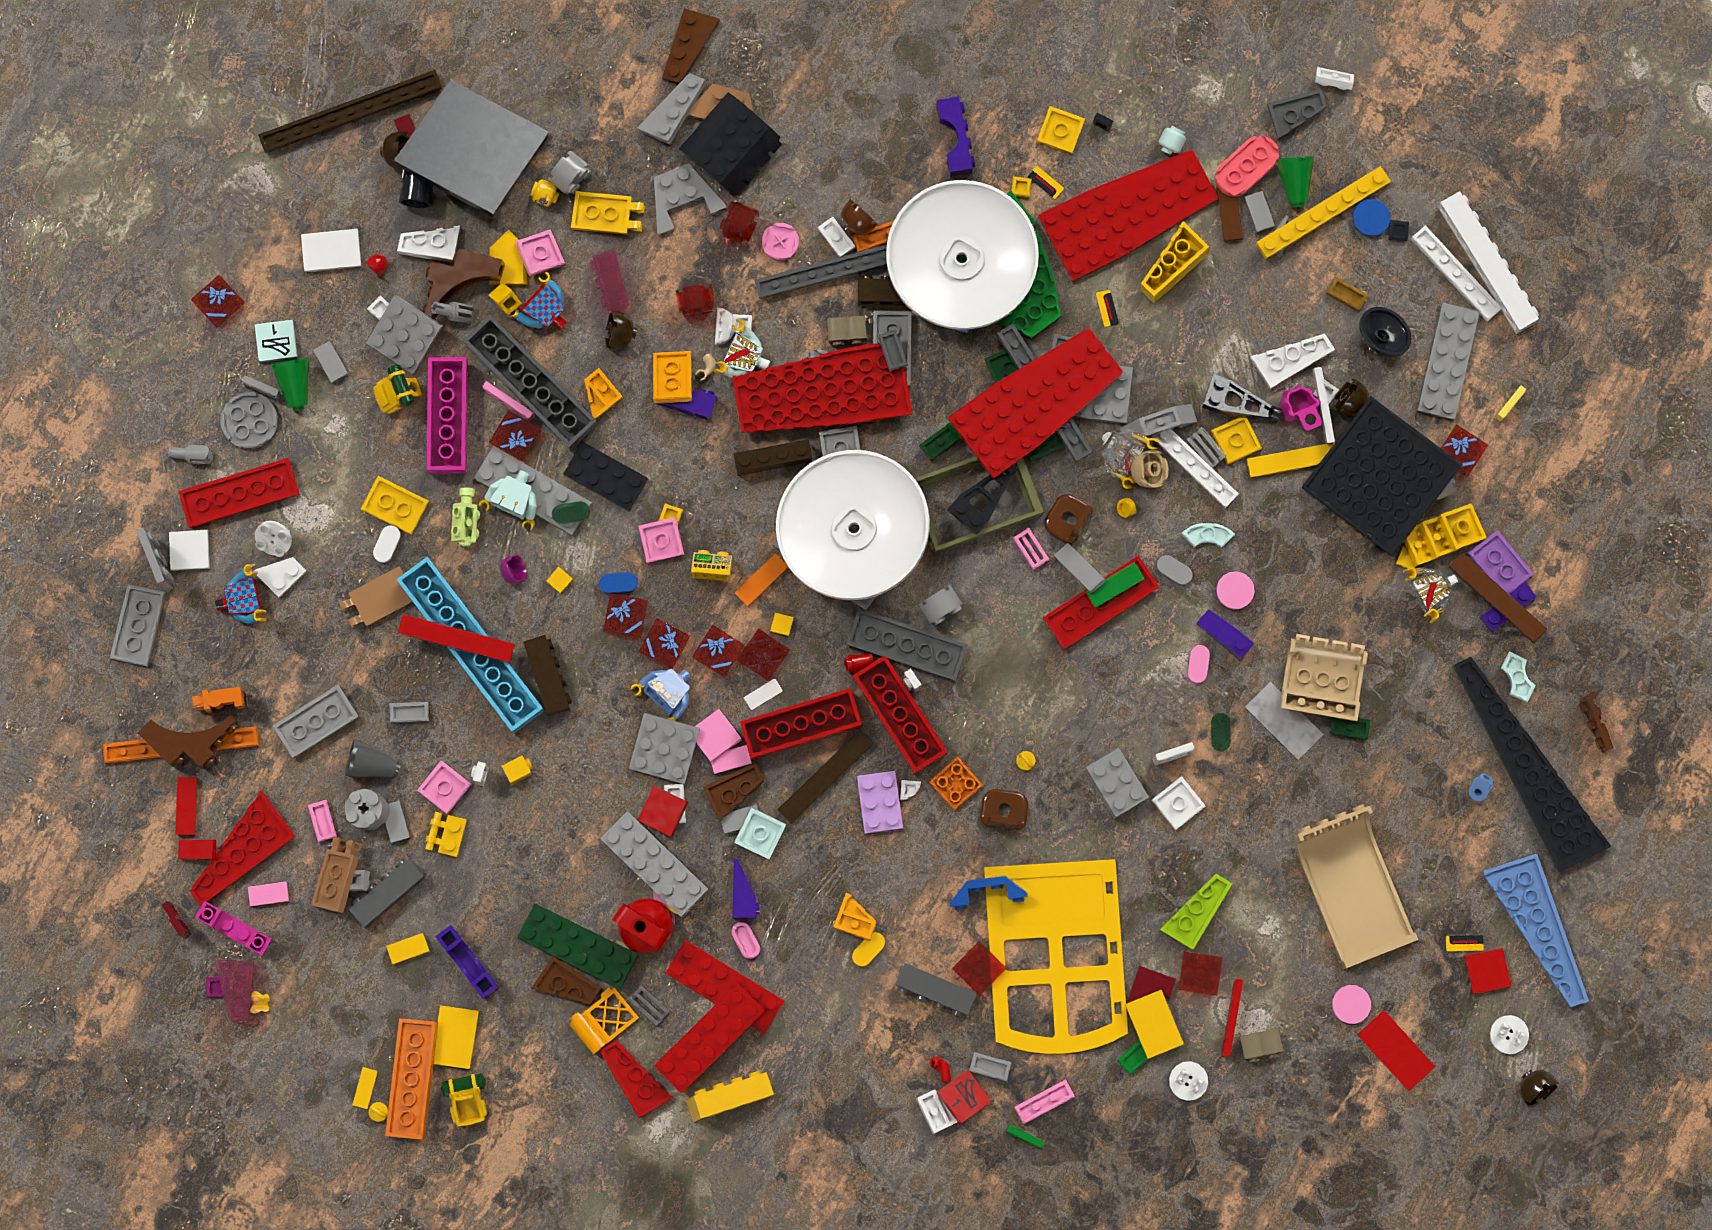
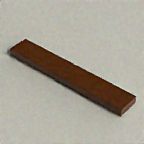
(1498, 598)

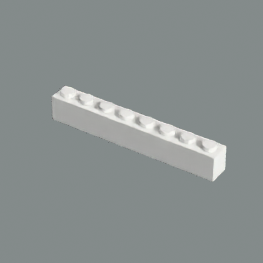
(1488, 262)

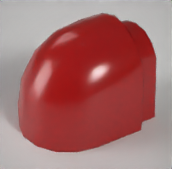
(377, 264)

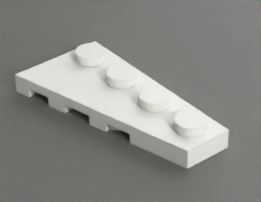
(1282, 363)

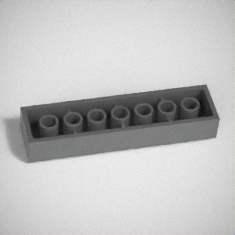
(530, 383)

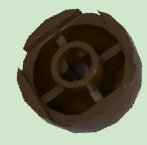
(392, 146)
(620, 330)
(1351, 398)
(1537, 1086)

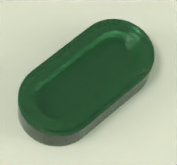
(570, 512)
(1220, 732)

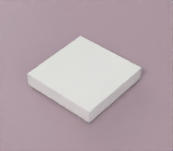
(189, 550)
(1173, 754)
(1178, 803)

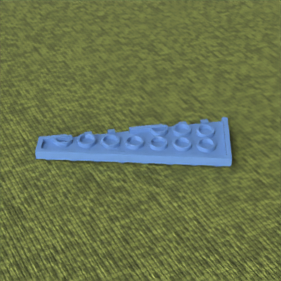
(1530, 905)

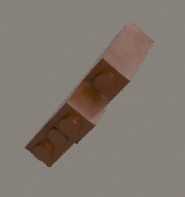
(467, 270)
(197, 745)

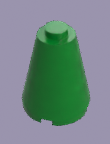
(1296, 178)
(293, 381)

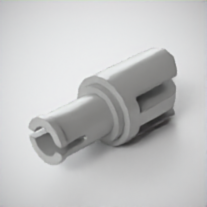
(454, 311)
(192, 454)

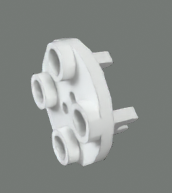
(265, 535)
(1517, 1039)
(1196, 1085)

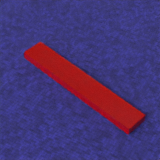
(456, 638)

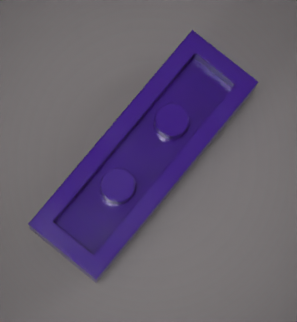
(1521, 594)

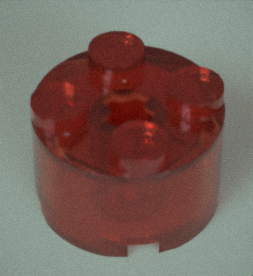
(739, 222)
(695, 299)

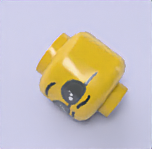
(544, 193)

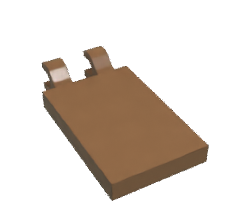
(377, 599)
(336, 875)

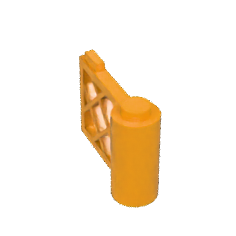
(588, 1027)

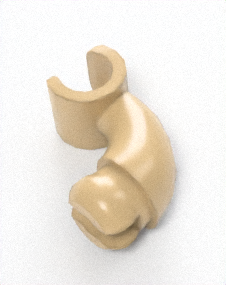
(710, 366)

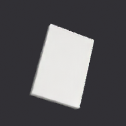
(331, 250)

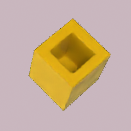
(505, 299)
(518, 769)

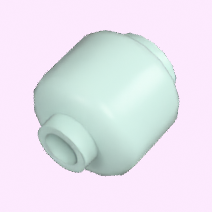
(1172, 140)

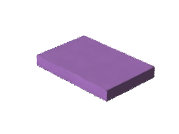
(1500, 562)

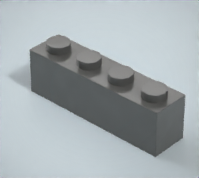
(387, 893)
(936, 990)

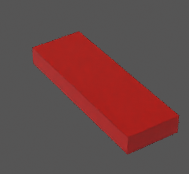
(186, 805)

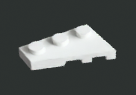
(431, 245)

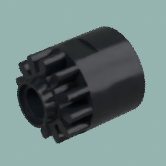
(415, 191)

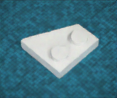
(281, 575)
(935, 1111)

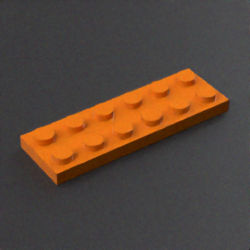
(411, 1079)

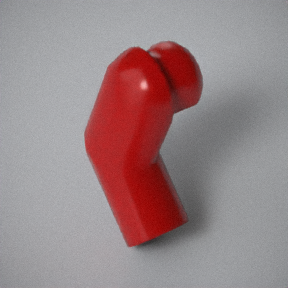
(941, 1066)

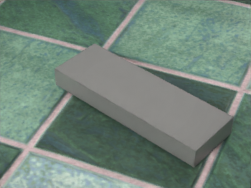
(1079, 568)

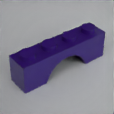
(950, 114)
(467, 962)

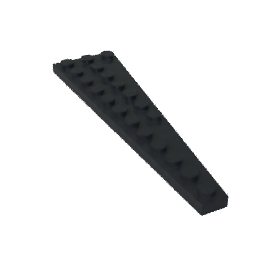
(1553, 809)

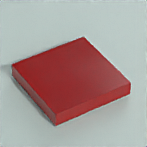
(662, 811)
(1487, 971)

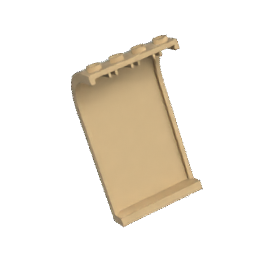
(1353, 887)

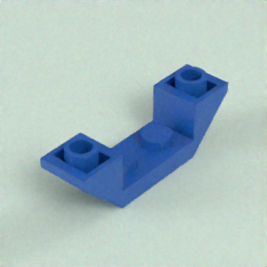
(962, 898)

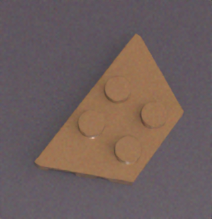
(712, 97)

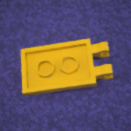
(605, 213)

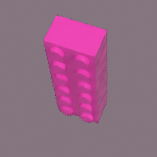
(447, 415)

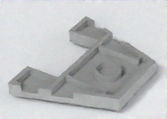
(678, 189)

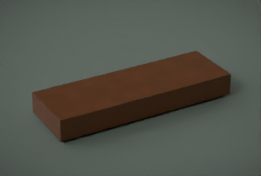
(1229, 217)

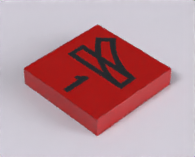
(963, 1097)

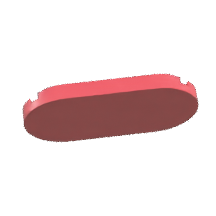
(1247, 166)

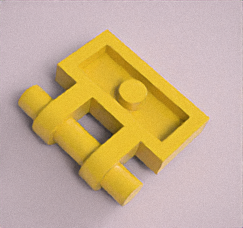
(452, 834)

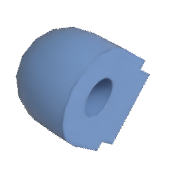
(1481, 787)

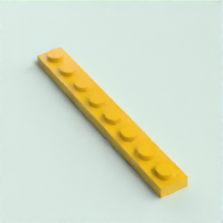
(1323, 212)

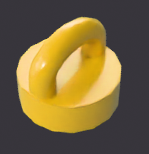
(1126, 507)
(1025, 760)
(378, 1112)

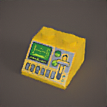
(711, 566)

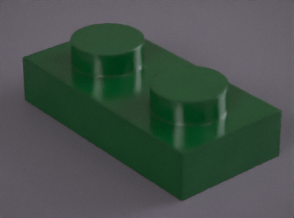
(940, 441)
(1350, 728)

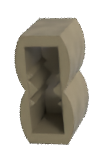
(846, 330)
(1261, 1044)

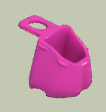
(1298, 404)

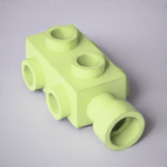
(465, 519)

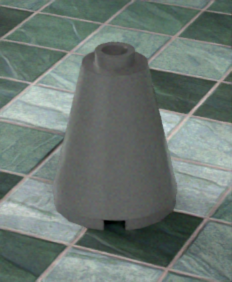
(370, 762)

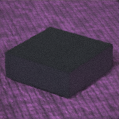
(1103, 122)
(1398, 230)

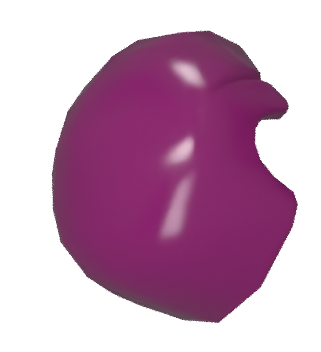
(513, 569)

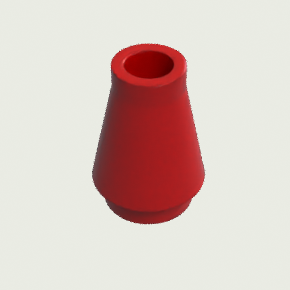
(855, 663)

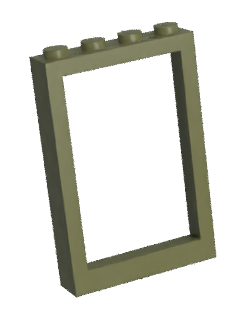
(1025, 484)

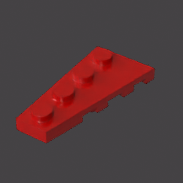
(637, 1085)

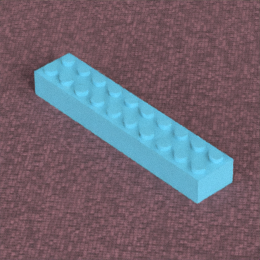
(492, 677)

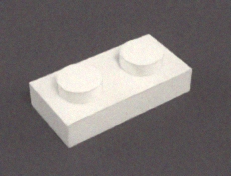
(1334, 78)
(836, 237)
(911, 681)
(479, 773)

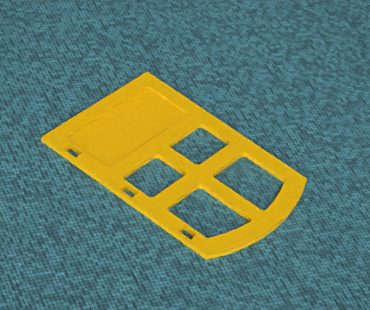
(1060, 903)

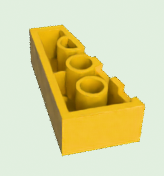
(1175, 262)
(729, 1096)

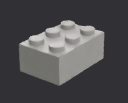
(1116, 783)

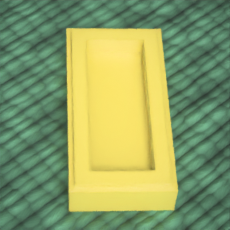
(1510, 404)

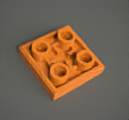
(955, 783)

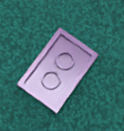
(879, 802)

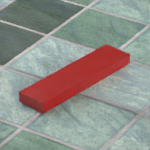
(1232, 1017)

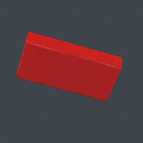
(197, 849)

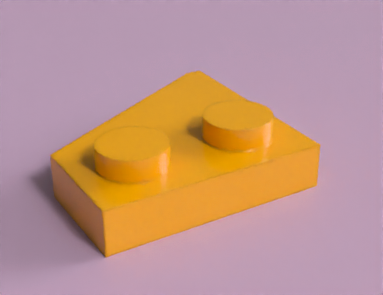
(601, 393)
(854, 919)

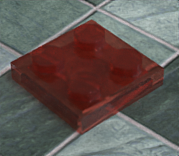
(979, 968)
(1200, 973)

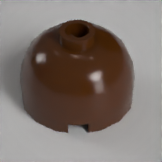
(856, 219)

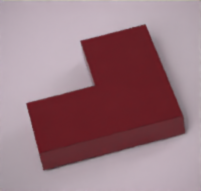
(176, 920)
(1149, 980)

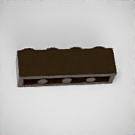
(877, 292)
(772, 457)
(547, 676)

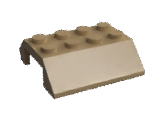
(1323, 677)

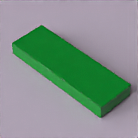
(1116, 585)

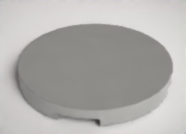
(249, 420)

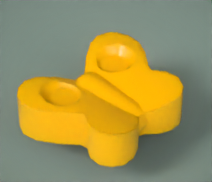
(260, 1002)

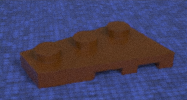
(1594, 715)
(733, 789)
(565, 982)

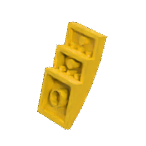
(1444, 535)

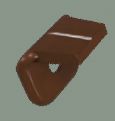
(1064, 531)
(1018, 809)

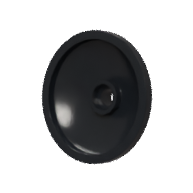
(1385, 331)

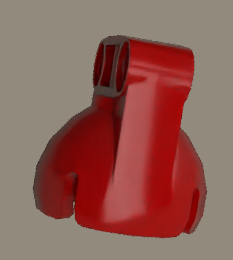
(657, 921)

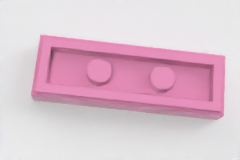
(508, 401)
(1044, 1102)

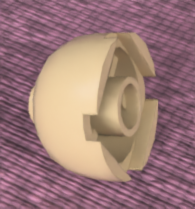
(1149, 469)

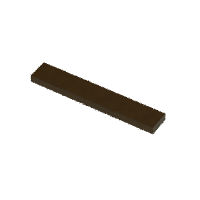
(825, 776)

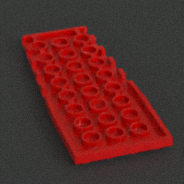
(1126, 213)
(822, 391)
(1034, 401)

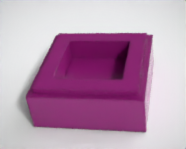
(213, 987)

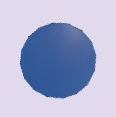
(1371, 218)

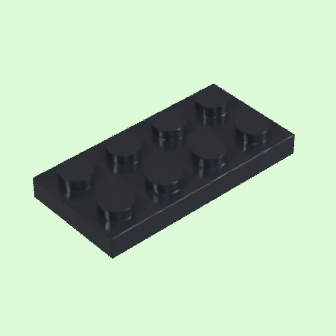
(605, 476)

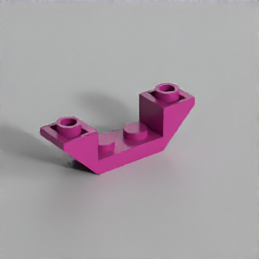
(233, 928)

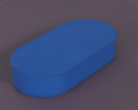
(618, 583)

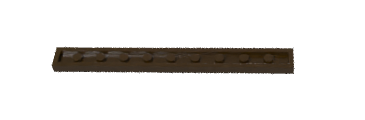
(350, 111)

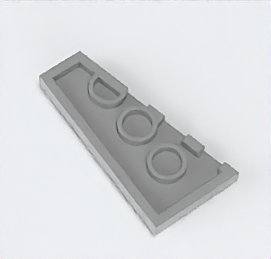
(673, 110)

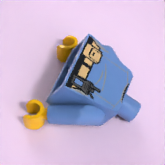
(667, 691)

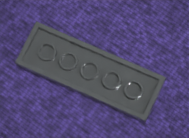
(907, 644)

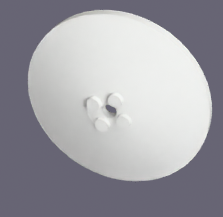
(967, 221)
(848, 491)

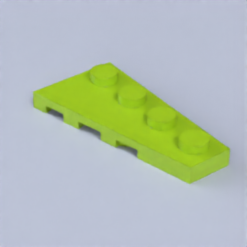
(1196, 914)

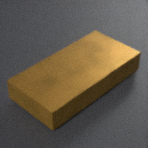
(1347, 294)

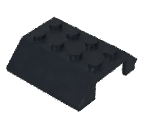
(731, 144)

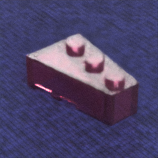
(609, 280)
(236, 985)

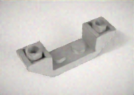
(1163, 420)

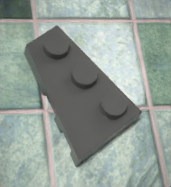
(1295, 110)

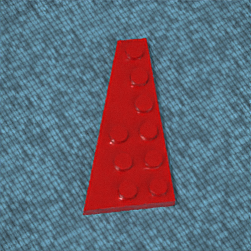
(249, 843)

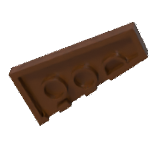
(689, 40)

